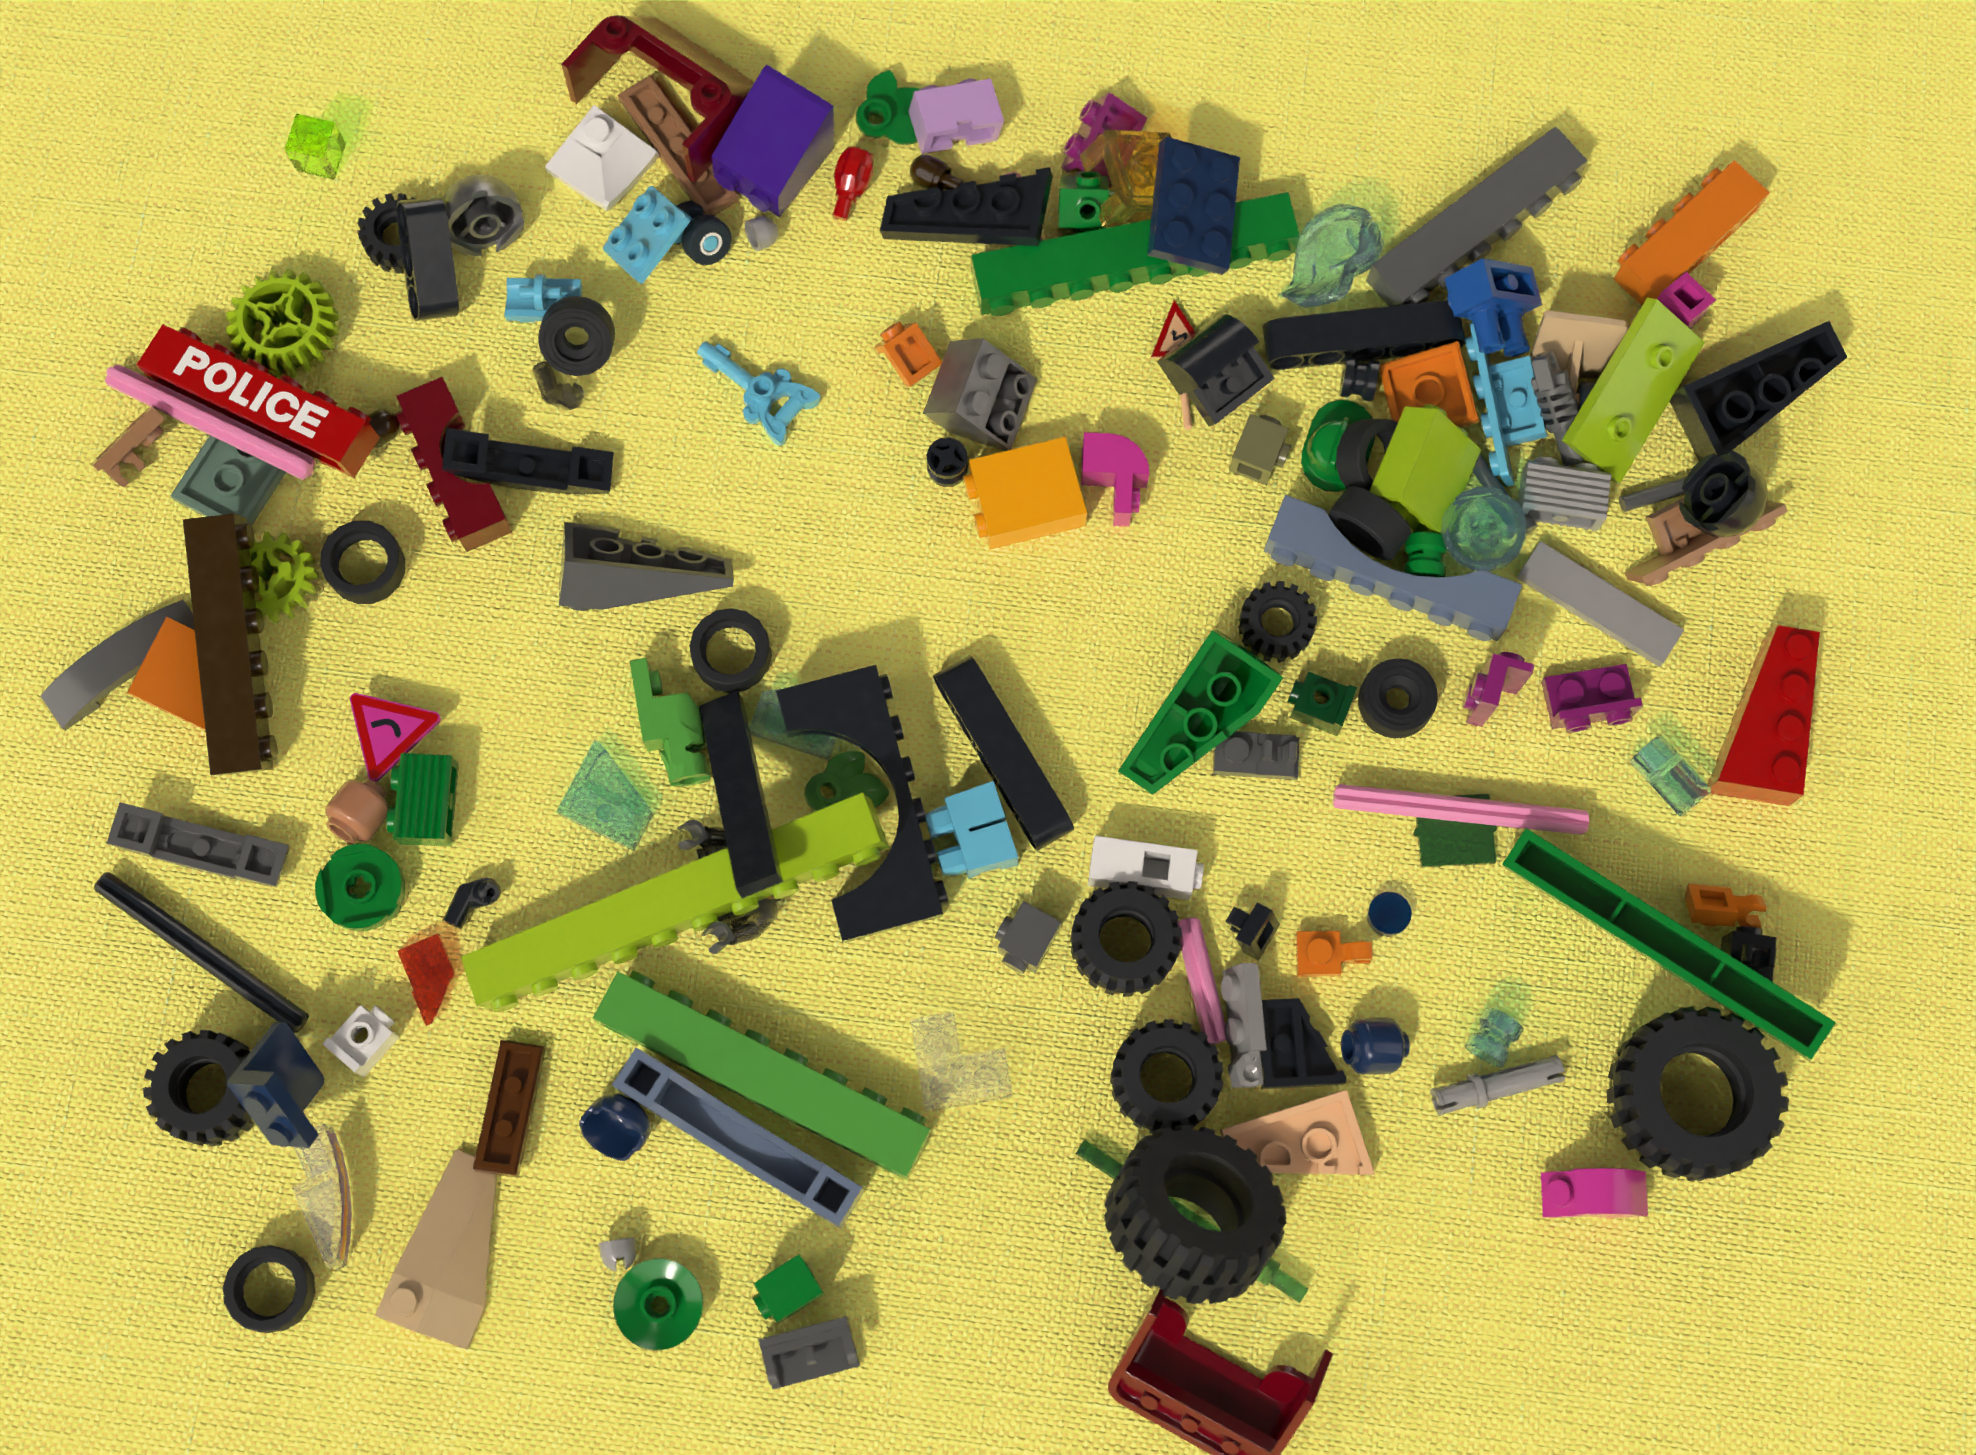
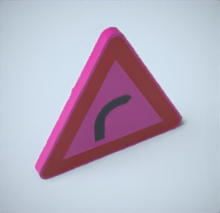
(388, 730)

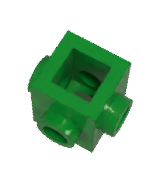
(1081, 200)

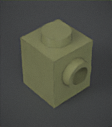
(1260, 449)

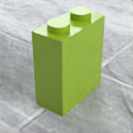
(1425, 467)

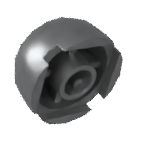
(482, 214)

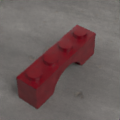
(471, 507)

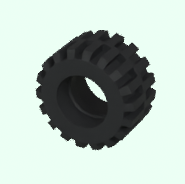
(1132, 903)
(1175, 1040)
(170, 1085)

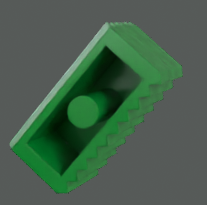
(423, 799)

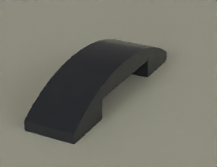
(527, 466)

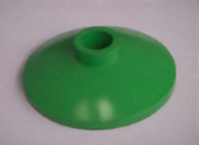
(634, 1304)

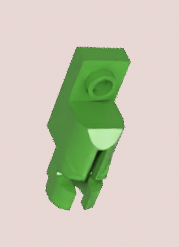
(670, 725)

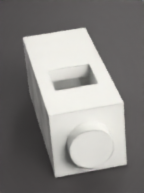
(1165, 868)

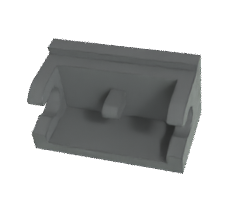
(809, 1353)

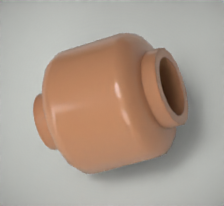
(357, 810)

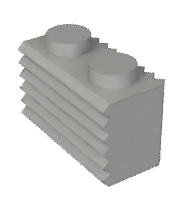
(1564, 493)

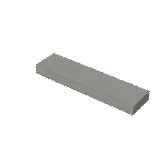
(1600, 604)

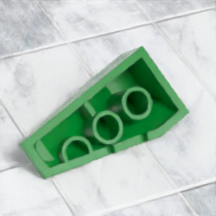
(1207, 705)

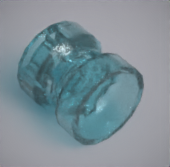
(1494, 1037)

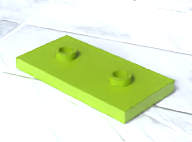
(1633, 390)

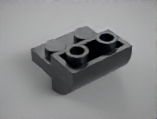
(1217, 367)

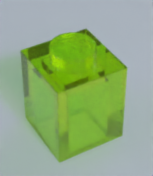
(315, 146)

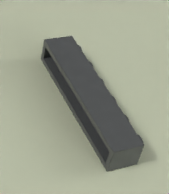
(1478, 220)

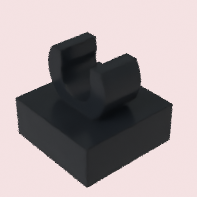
(1253, 930)

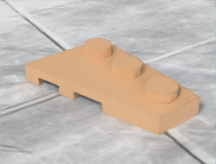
(1307, 1138)

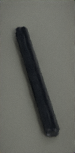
(201, 951)

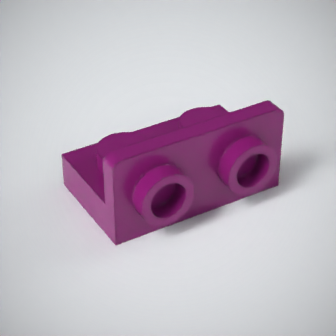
(1096, 117)
(1590, 697)

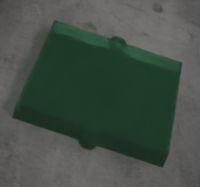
(1454, 842)

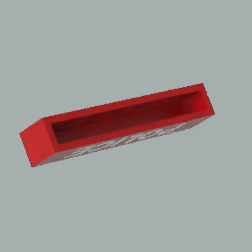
(259, 399)

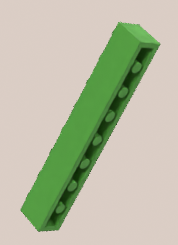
(762, 1074)

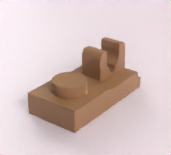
(142, 430)

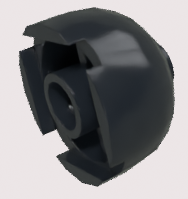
(1724, 495)

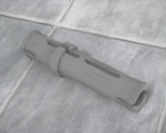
(1481, 1089)

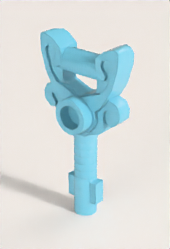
(762, 392)

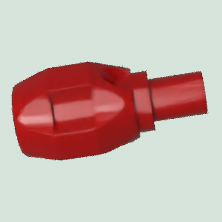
(851, 179)

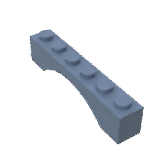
(1472, 601)
(738, 1138)

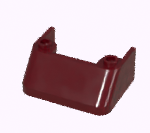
(713, 85)
(1207, 1395)

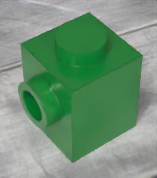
(786, 1290)

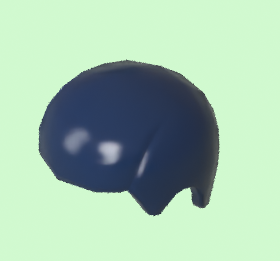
(615, 1126)

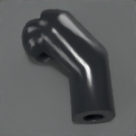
(469, 897)

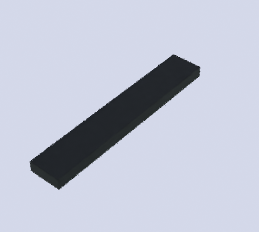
(740, 795)

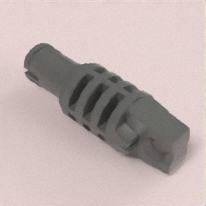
(1557, 389)

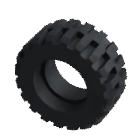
(1750, 1075)
(1171, 1248)

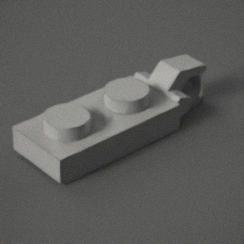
(1244, 1025)

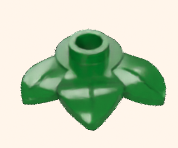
(892, 106)

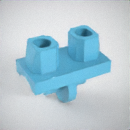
(532, 297)

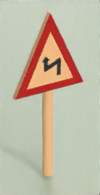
(1174, 331)

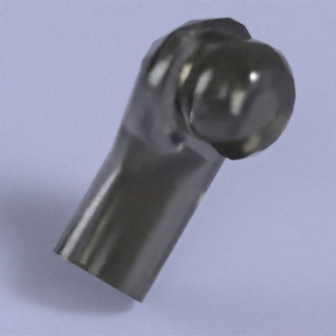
(554, 392)

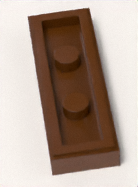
(509, 1109)

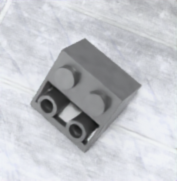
(980, 393)

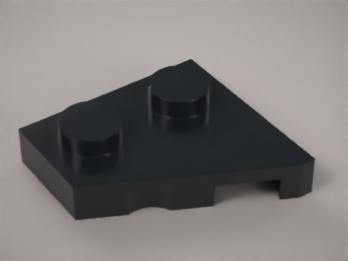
(1294, 1049)

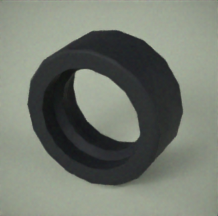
(1353, 448)
(1370, 523)
(348, 535)
(727, 619)
(242, 1267)

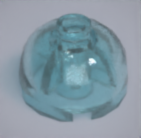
(1484, 529)

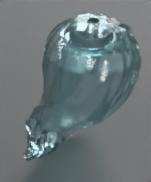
(1331, 253)

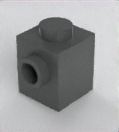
(1026, 938)

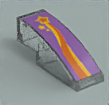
(326, 1196)

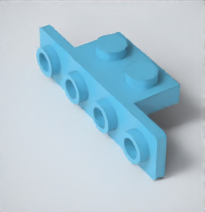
(1510, 405)

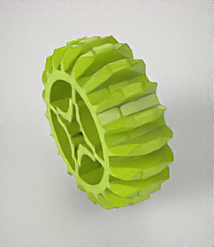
(277, 302)

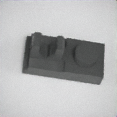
(1257, 756)

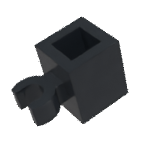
(1752, 949)

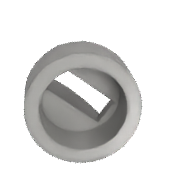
(761, 232)
(617, 1249)

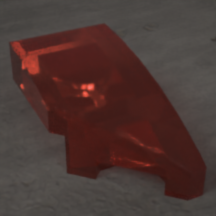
(429, 974)

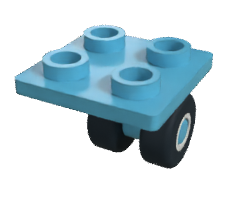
(658, 224)

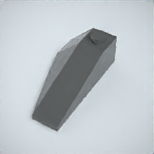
(614, 572)

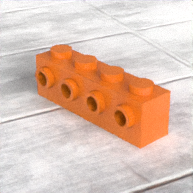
(1692, 233)

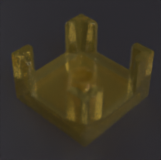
(1132, 171)

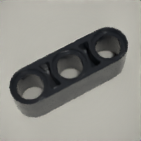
(427, 258)

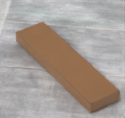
(666, 132)

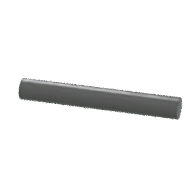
(1652, 495)

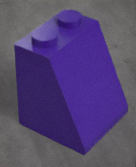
(774, 142)

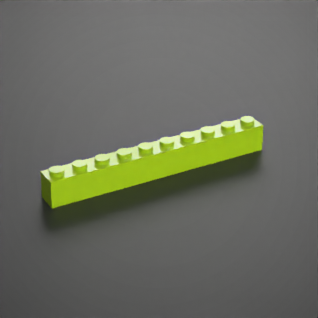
(667, 906)

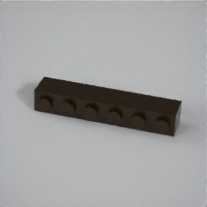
(229, 644)

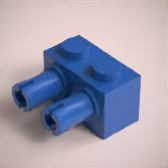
(1495, 300)

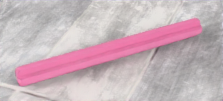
(210, 421)
(1461, 809)

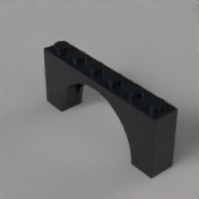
(856, 711)

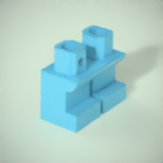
(979, 831)

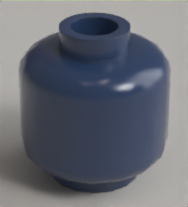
(1374, 1045)

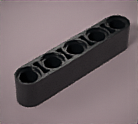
(1360, 334)
(1003, 752)

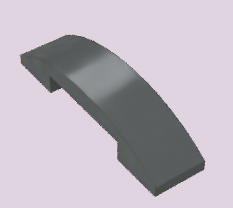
(107, 666)
(197, 846)

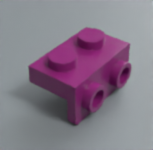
(1501, 673)

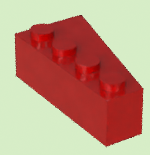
(1771, 726)

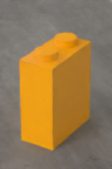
(1025, 493)

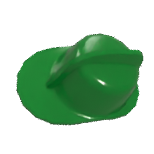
(1323, 439)

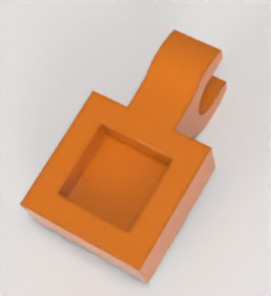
(1719, 906)
(1322, 953)

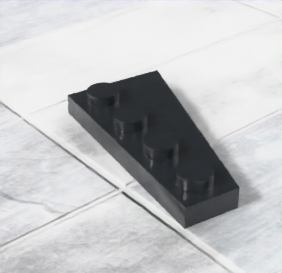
(985, 213)

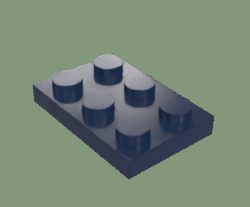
(1193, 205)

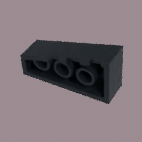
(1741, 398)

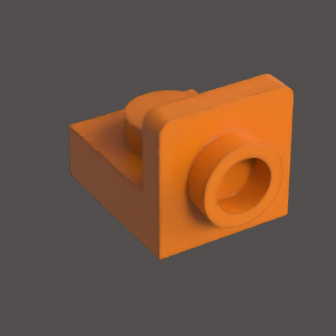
(908, 352)

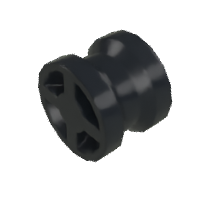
(1359, 378)
(947, 452)

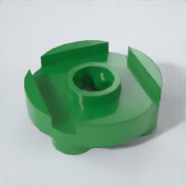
(340, 874)

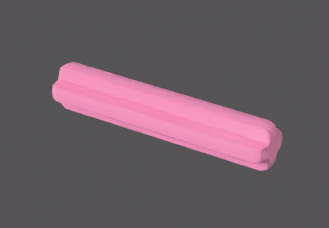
(1201, 980)

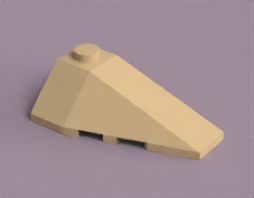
(445, 1265)

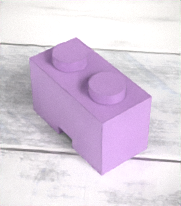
(954, 114)

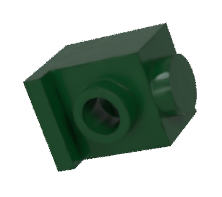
(1327, 716)

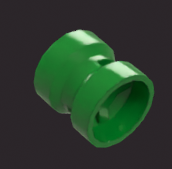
(1425, 555)

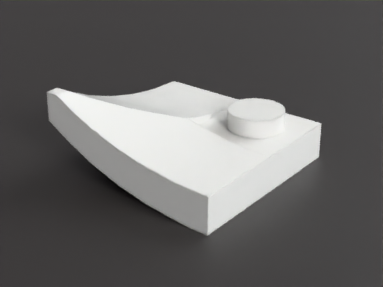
(601, 159)

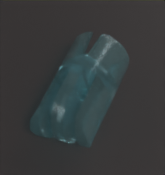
(1670, 775)

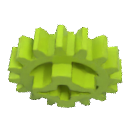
(291, 581)

